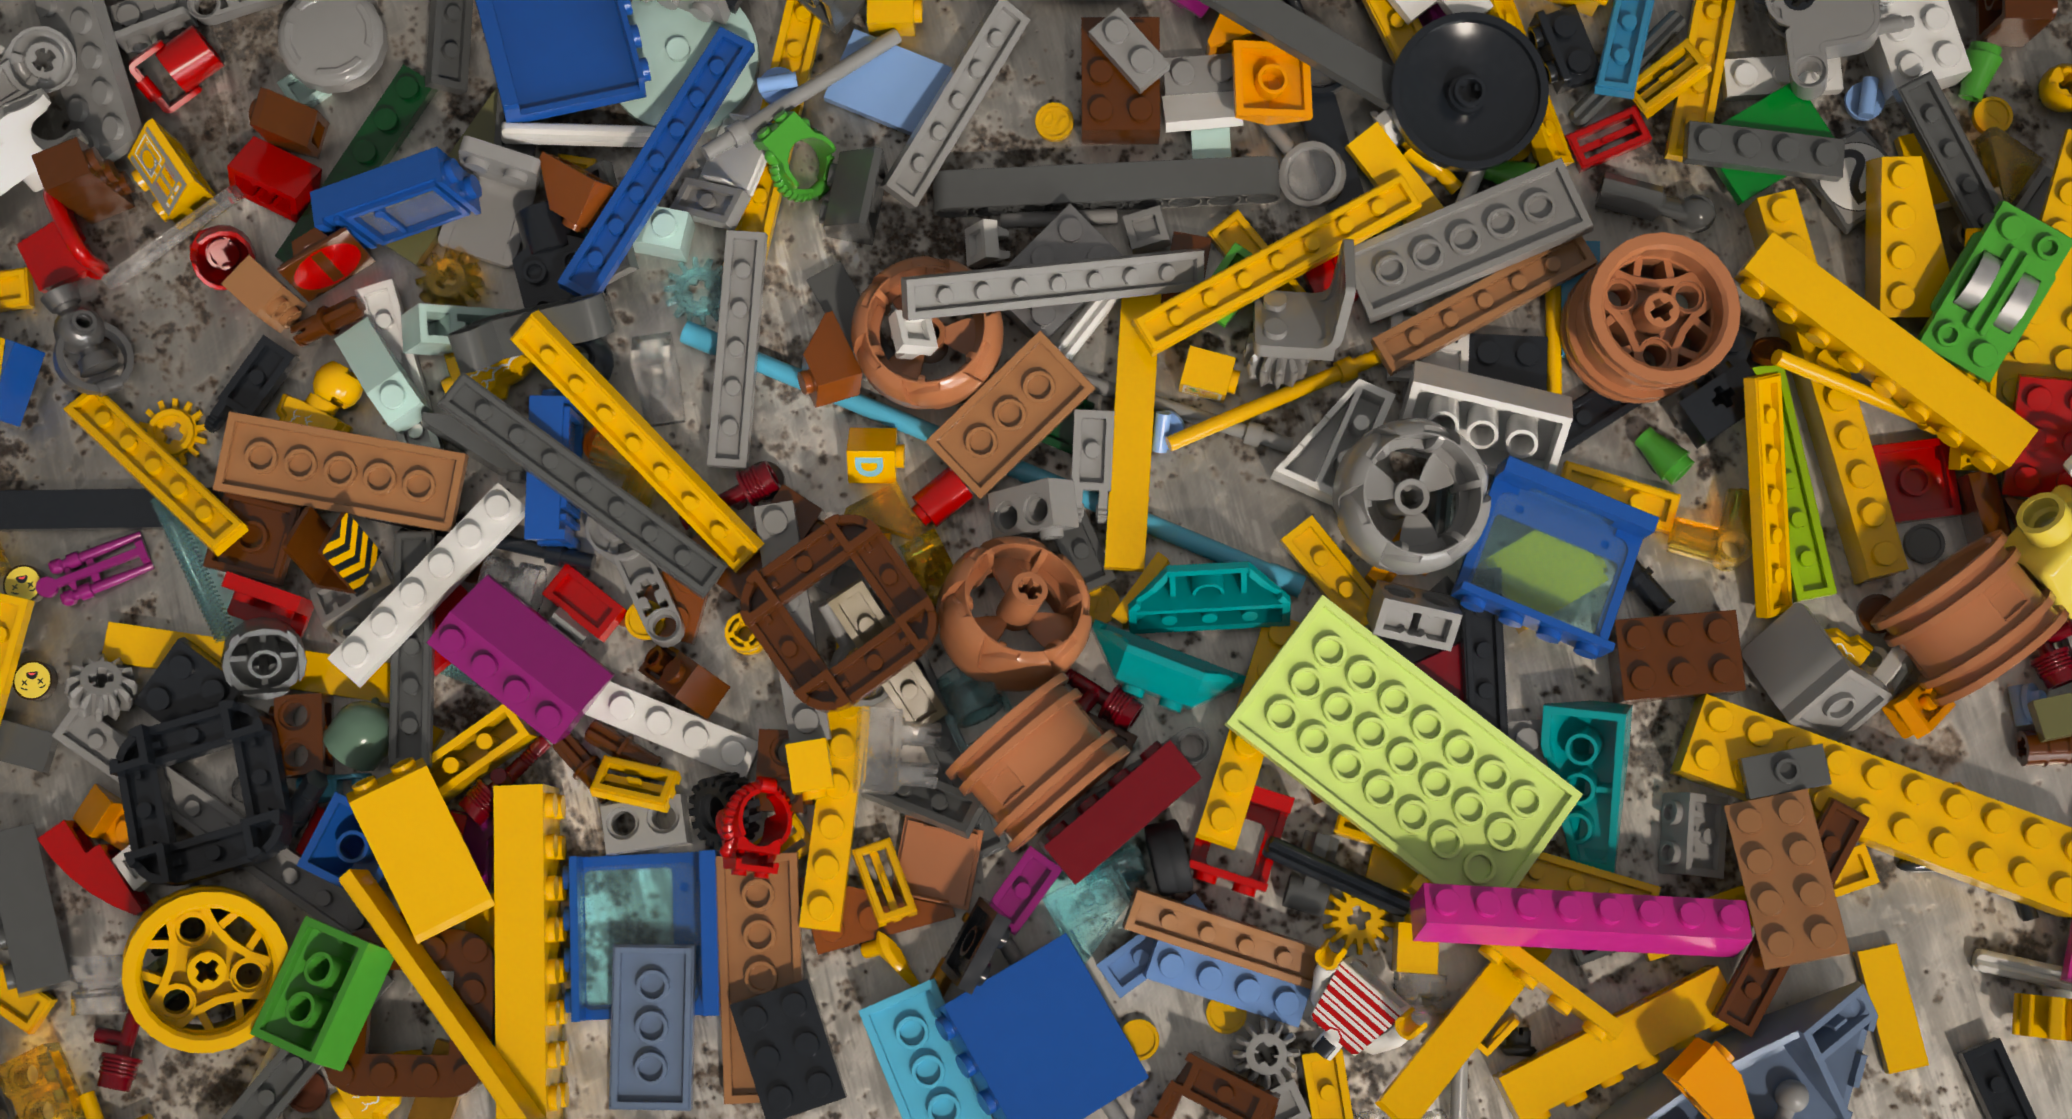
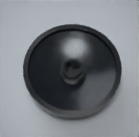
(1468, 92)

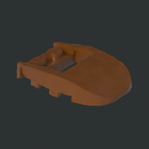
(1217, 1091)

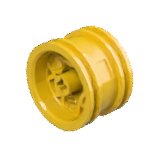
(182, 972)

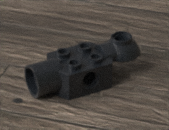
(539, 266)

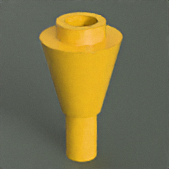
(1443, 175)

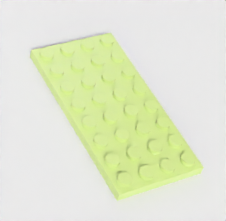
(1401, 755)

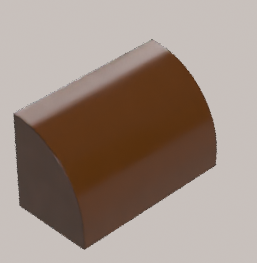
(1981, 505)

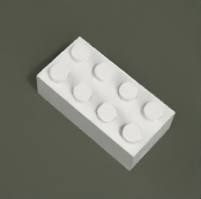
(1928, 46)
(1490, 415)

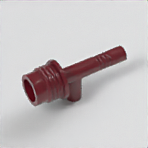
(754, 484)
(2053, 664)
(1117, 707)
(479, 799)
(118, 1069)

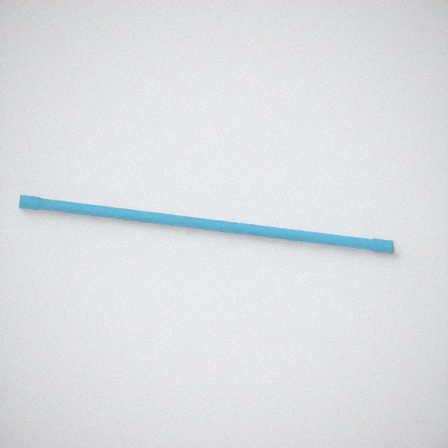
(1287, 579)

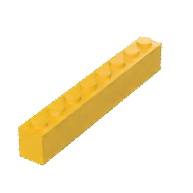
(1885, 355)

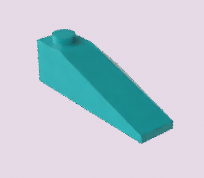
(1590, 750)

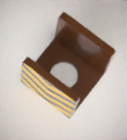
(333, 556)

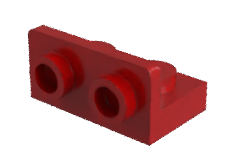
(255, 600)

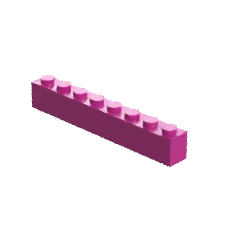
(1580, 920)

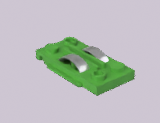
(1994, 291)

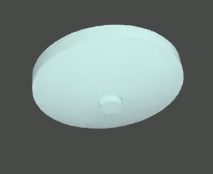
(672, 48)

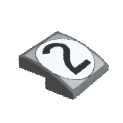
(1846, 199)

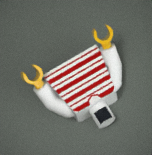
(1356, 1008)

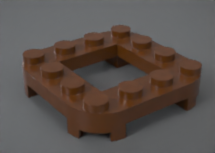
(802, 567)
(428, 1075)

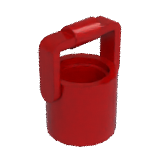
(188, 61)

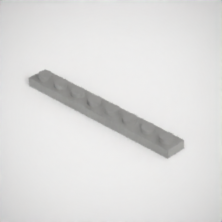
(1050, 284)

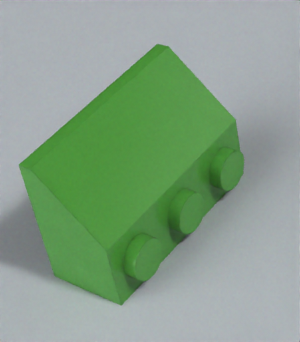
(323, 994)

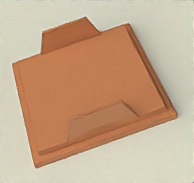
(938, 863)

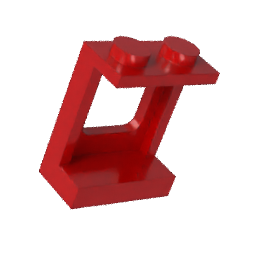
(1271, 812)

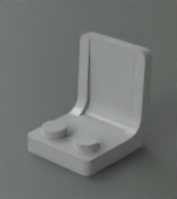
(508, 185)
(1304, 322)
(1812, 678)

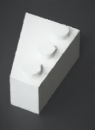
(1317, 457)

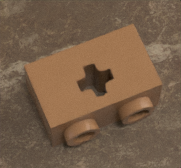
(264, 294)

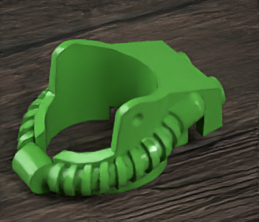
(777, 143)

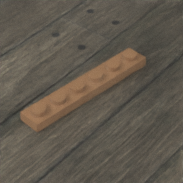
(1481, 304)
(1222, 937)

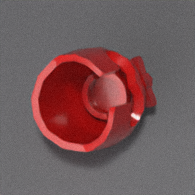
(218, 252)

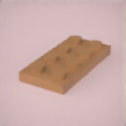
(1010, 414)
(1786, 879)

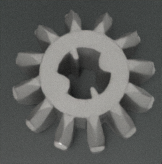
(1271, 369)
(100, 688)
(1268, 1039)

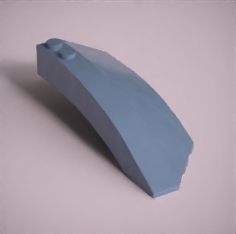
(1806, 1042)

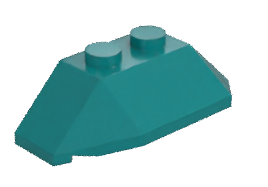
(1209, 599)
(1162, 671)

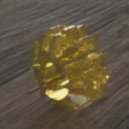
(450, 268)

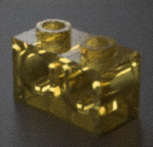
(53, 1085)

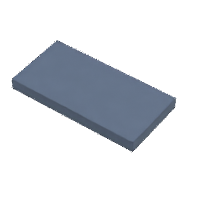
(652, 1027)

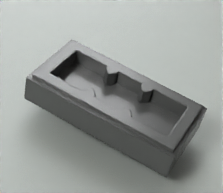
(1784, 771)

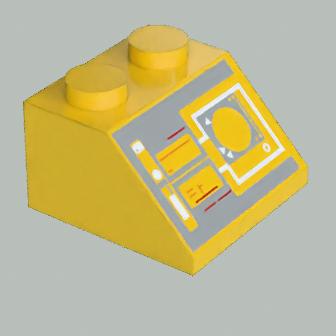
(168, 173)

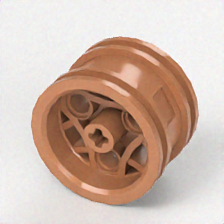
(1609, 341)
(1970, 618)
(1037, 761)

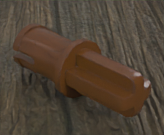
(328, 321)
(618, 745)
(579, 760)

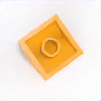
(1270, 84)

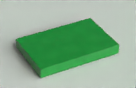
(1776, 112)

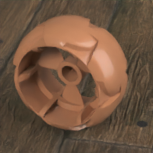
(901, 379)
(1027, 577)

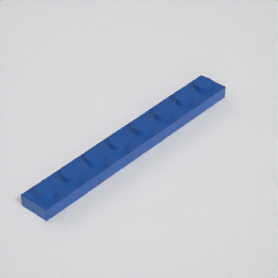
(657, 164)

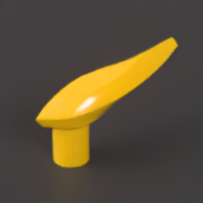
(892, 954)

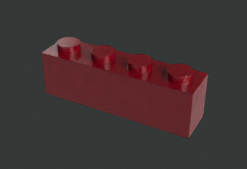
(1121, 812)

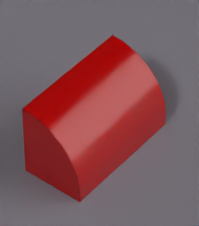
(274, 178)

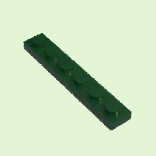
(375, 141)

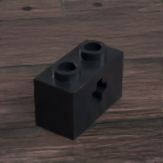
(1697, 412)

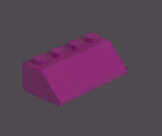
(521, 659)

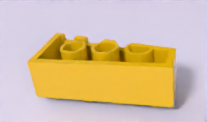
(1901, 239)

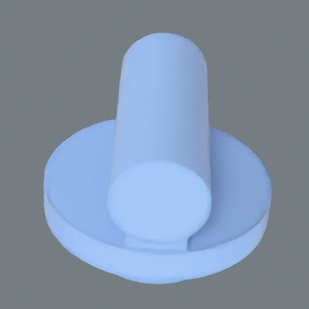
(776, 83)
(1864, 99)
(1164, 424)
(2019, 698)

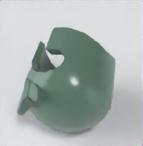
(359, 735)

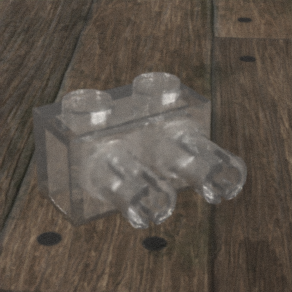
(878, 748)

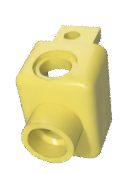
(2046, 542)

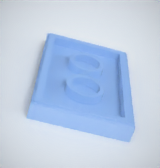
(889, 88)

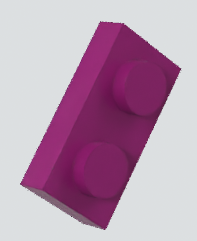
(1025, 887)

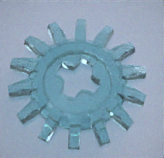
(684, 298)

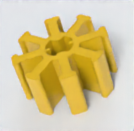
(2042, 1016)

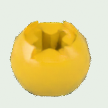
(2049, 91)
(337, 385)

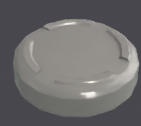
(332, 43)

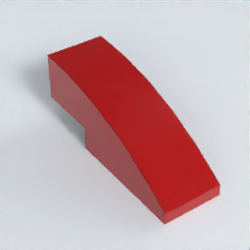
(92, 866)

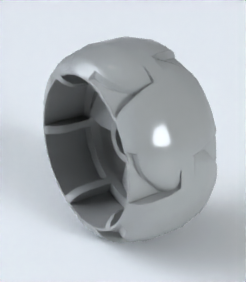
(1419, 548)

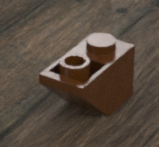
(288, 123)
(684, 679)

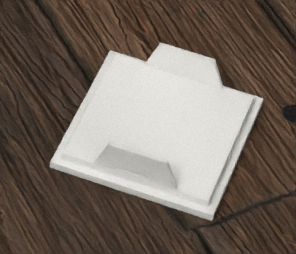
(736, 166)

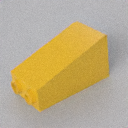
(419, 848)

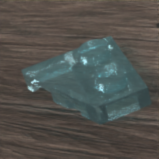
(1089, 908)

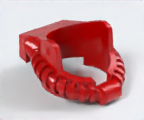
(736, 849)

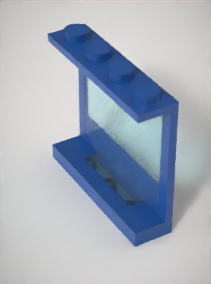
(1553, 557)
(644, 902)

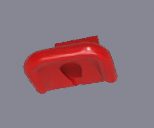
(59, 251)

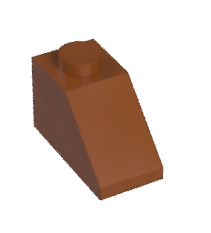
(574, 192)
(829, 365)

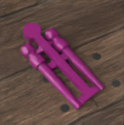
(49, 587)

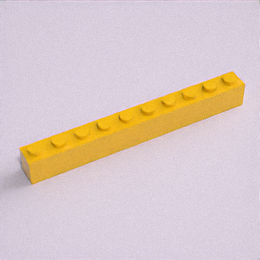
(1835, 422)

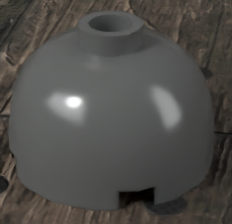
(263, 658)

